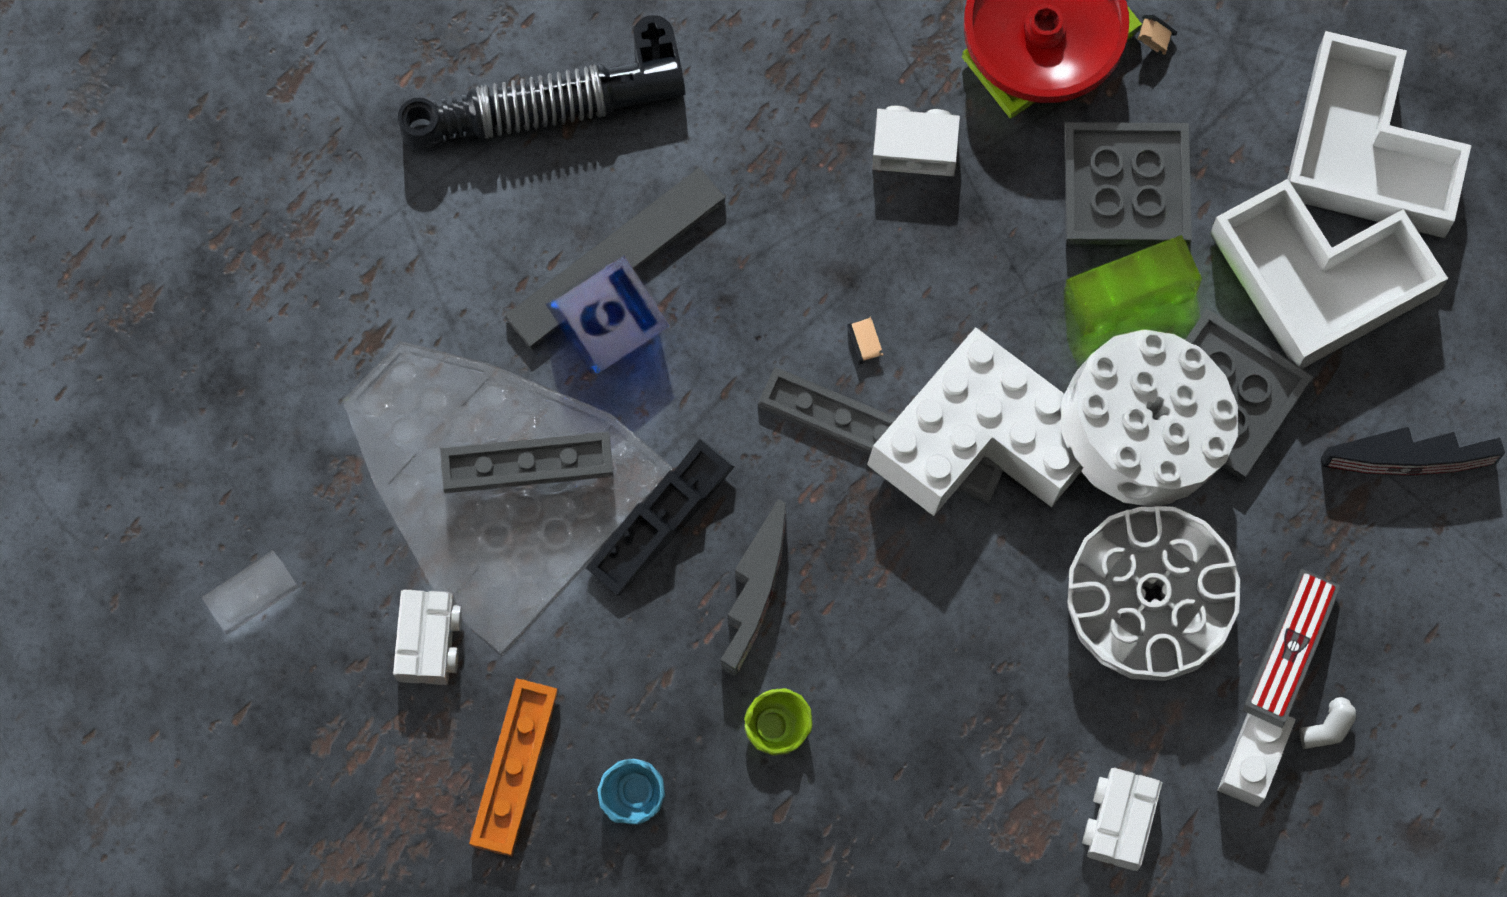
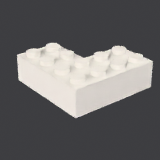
(1353, 157)
(1319, 293)
(974, 409)

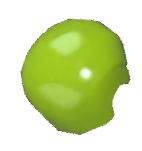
(778, 721)

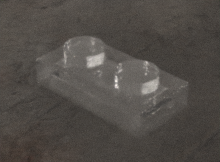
(250, 592)

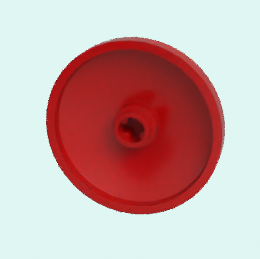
(1046, 46)

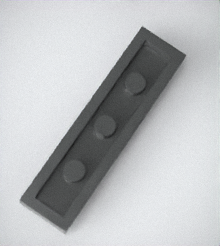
(526, 462)

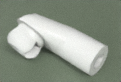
(1335, 727)

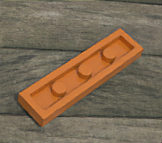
(514, 767)

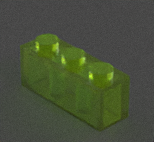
(1133, 286)

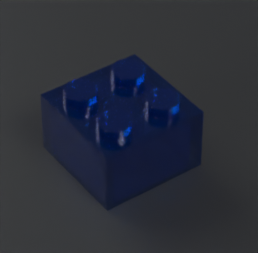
(607, 315)

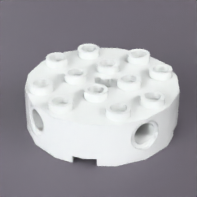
(1149, 418)
(1145, 550)

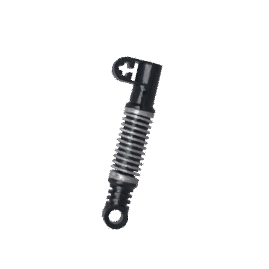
(559, 98)

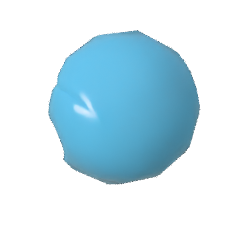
(631, 791)

